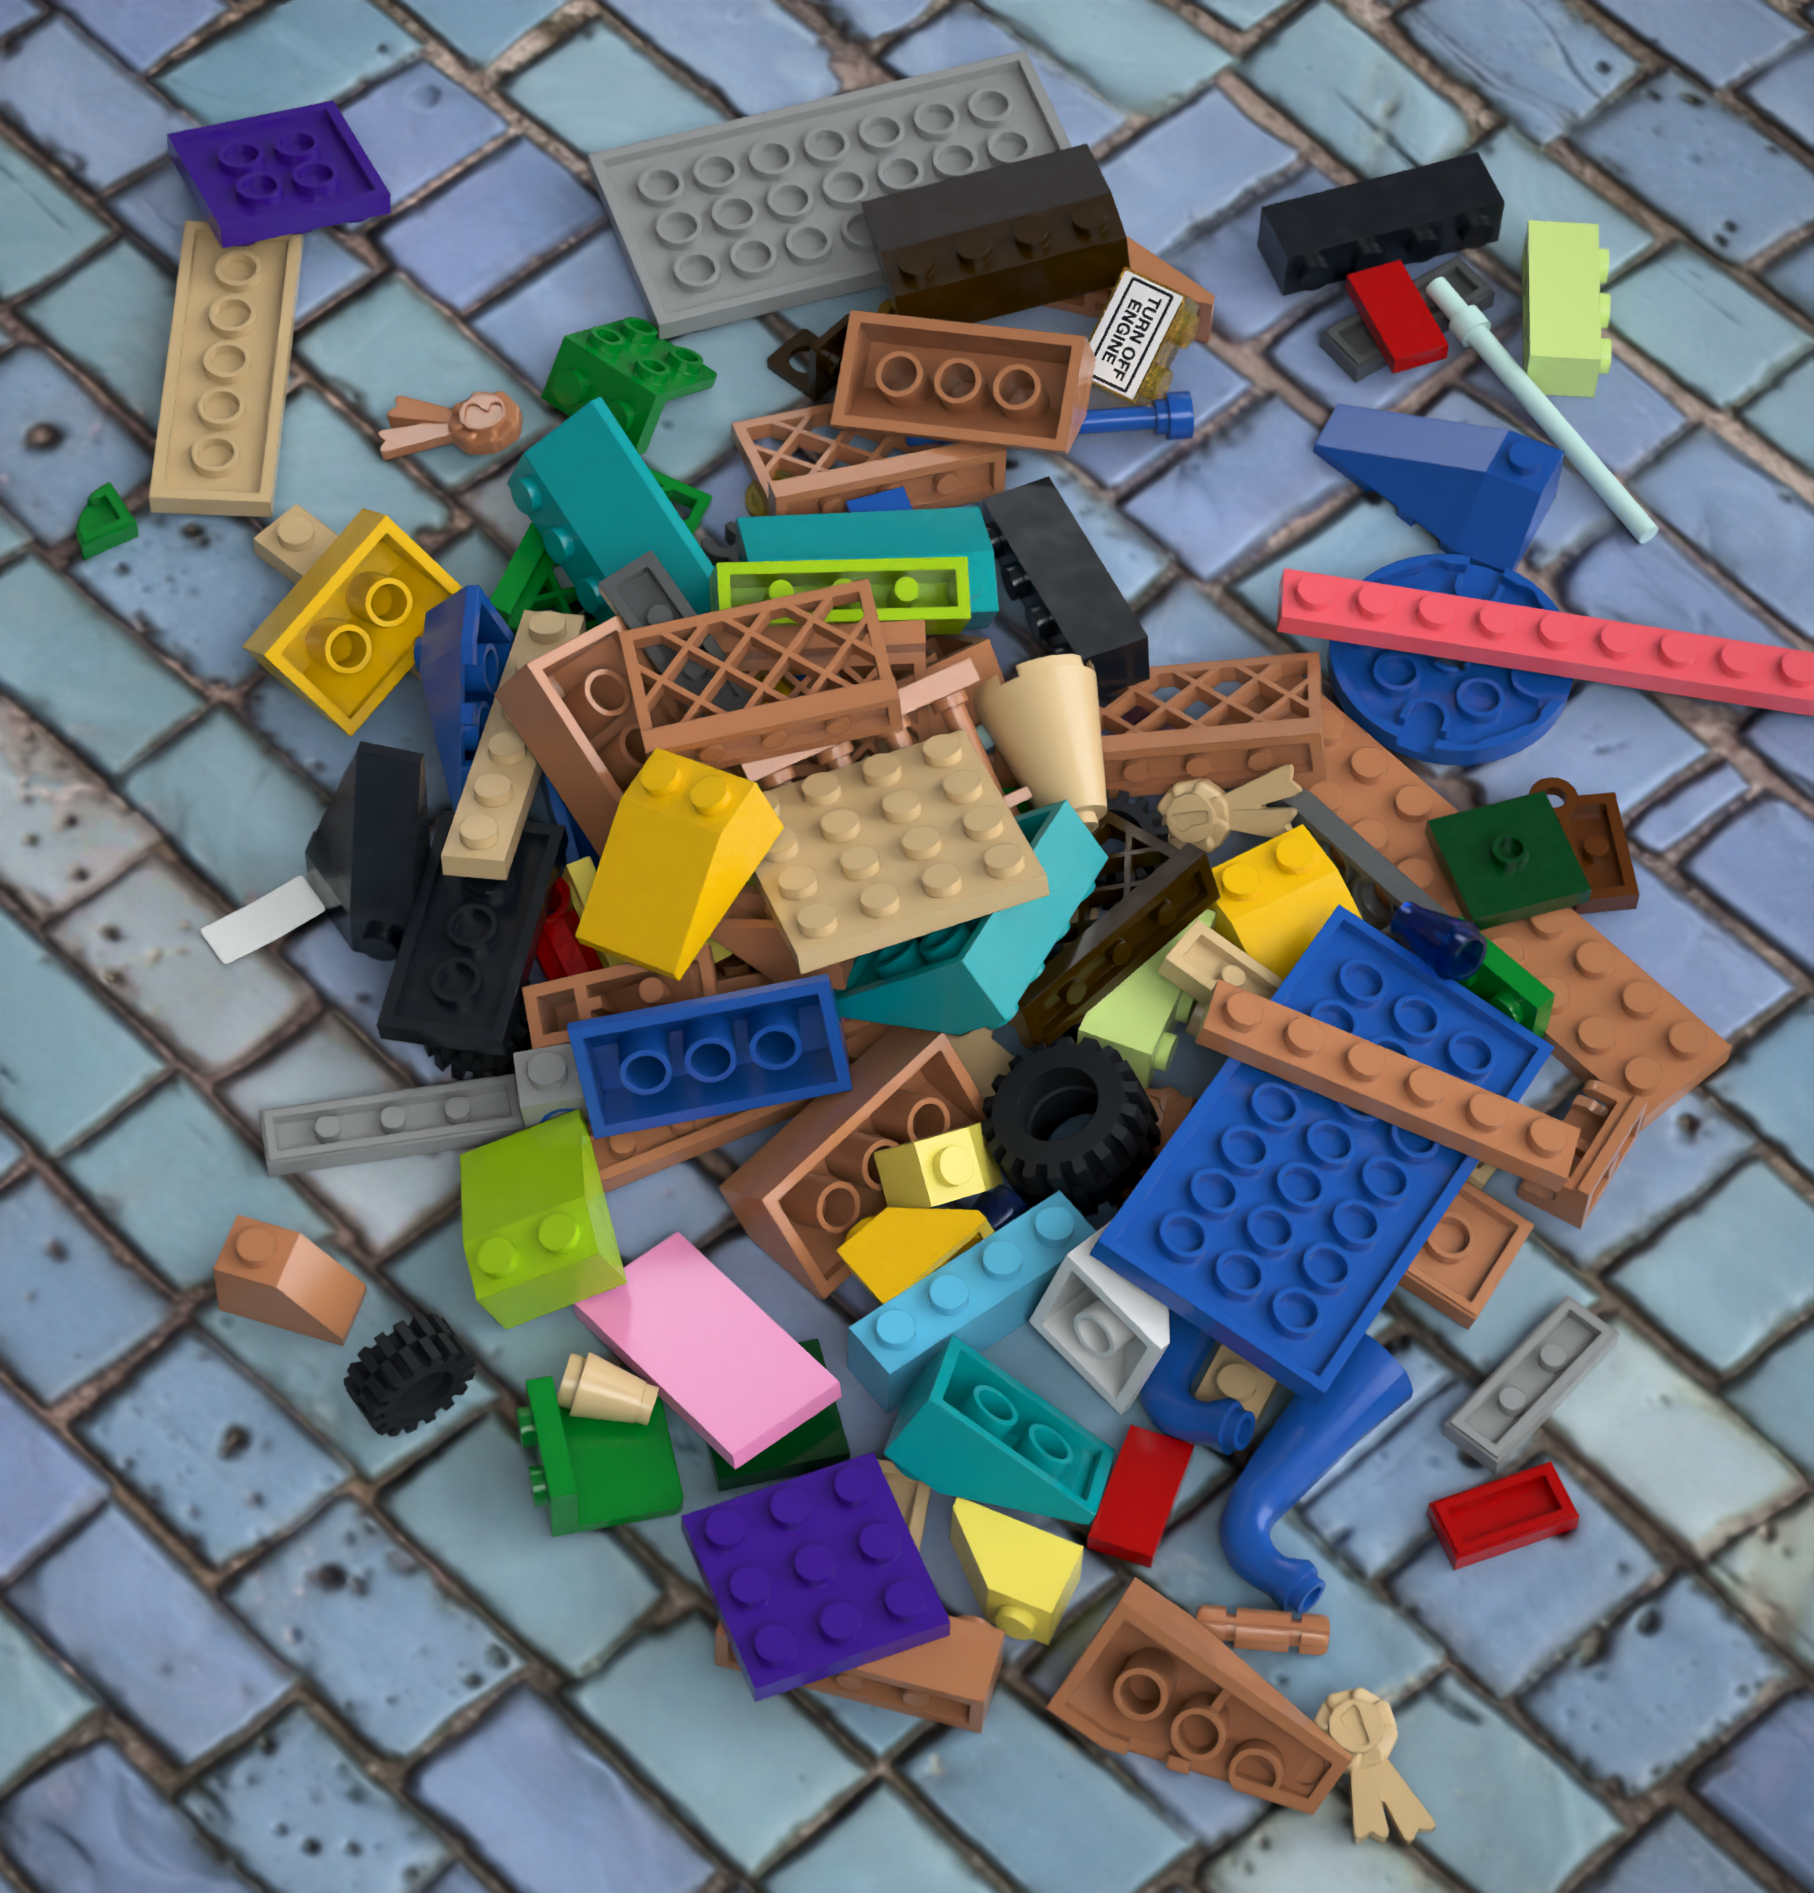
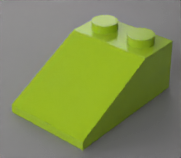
(537, 1222)

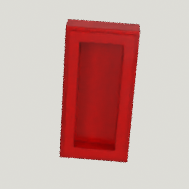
(1396, 316)
(1140, 1496)
(1502, 1515)

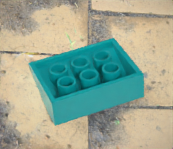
(981, 967)

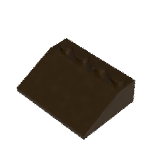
(999, 239)

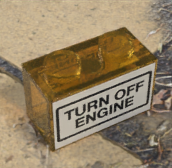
(1141, 338)

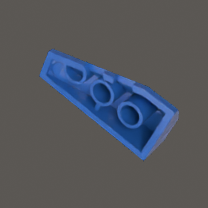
(1458, 480)
(460, 671)

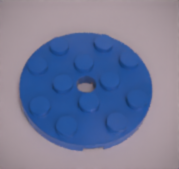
(1434, 707)

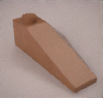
(1182, 1697)

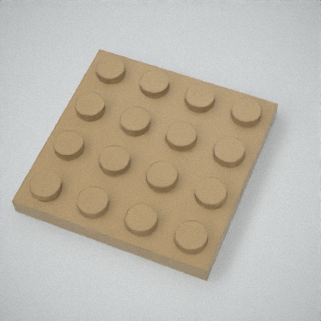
(892, 852)

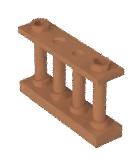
(945, 694)

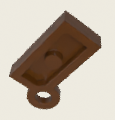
(1599, 844)

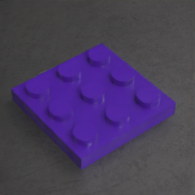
(278, 174)
(814, 1576)

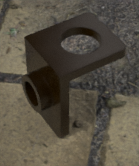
(823, 362)

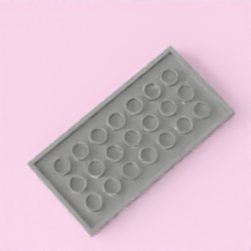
(771, 202)

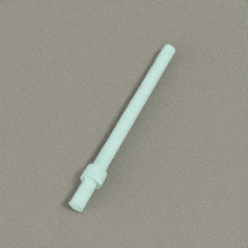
(1472, 330)

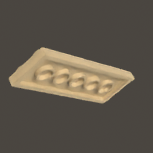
(226, 376)

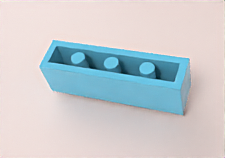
(972, 1297)

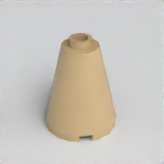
(1050, 732)

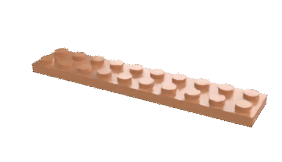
(1606, 1010)

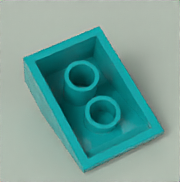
(996, 1441)

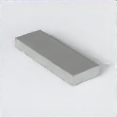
(1530, 1384)

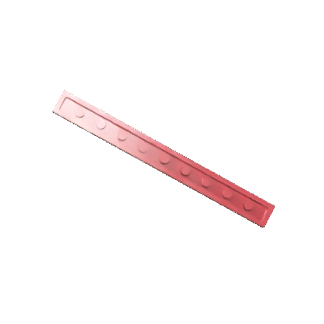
(1546, 642)

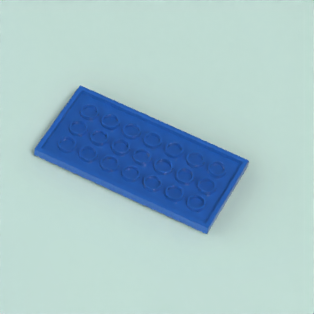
(1291, 1212)

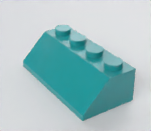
(604, 509)
(881, 536)

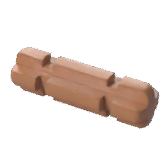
(1267, 1629)

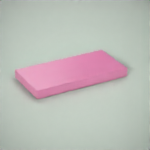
(709, 1351)

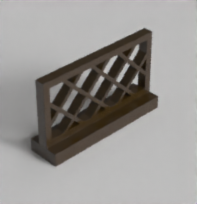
(1125, 937)

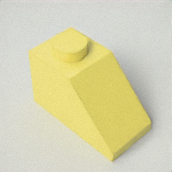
(937, 1168)
(1015, 1570)

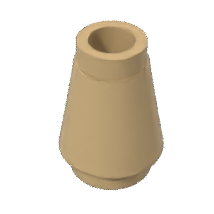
(605, 1391)

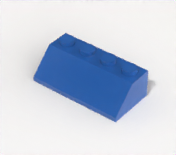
(711, 1056)

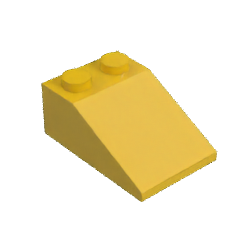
(675, 862)
(1278, 898)

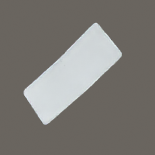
(263, 920)

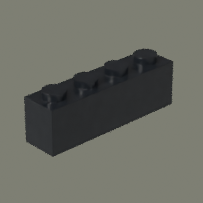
(1379, 222)
(1064, 584)

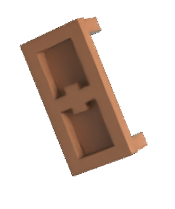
(1601, 1147)

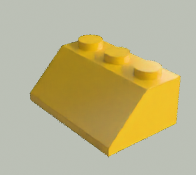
(353, 620)

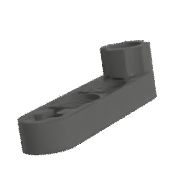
(1362, 864)

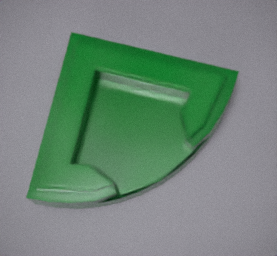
(104, 523)

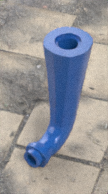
(1177, 1413)
(1294, 1458)

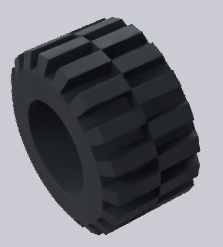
(1054, 1088)

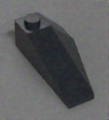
(372, 848)

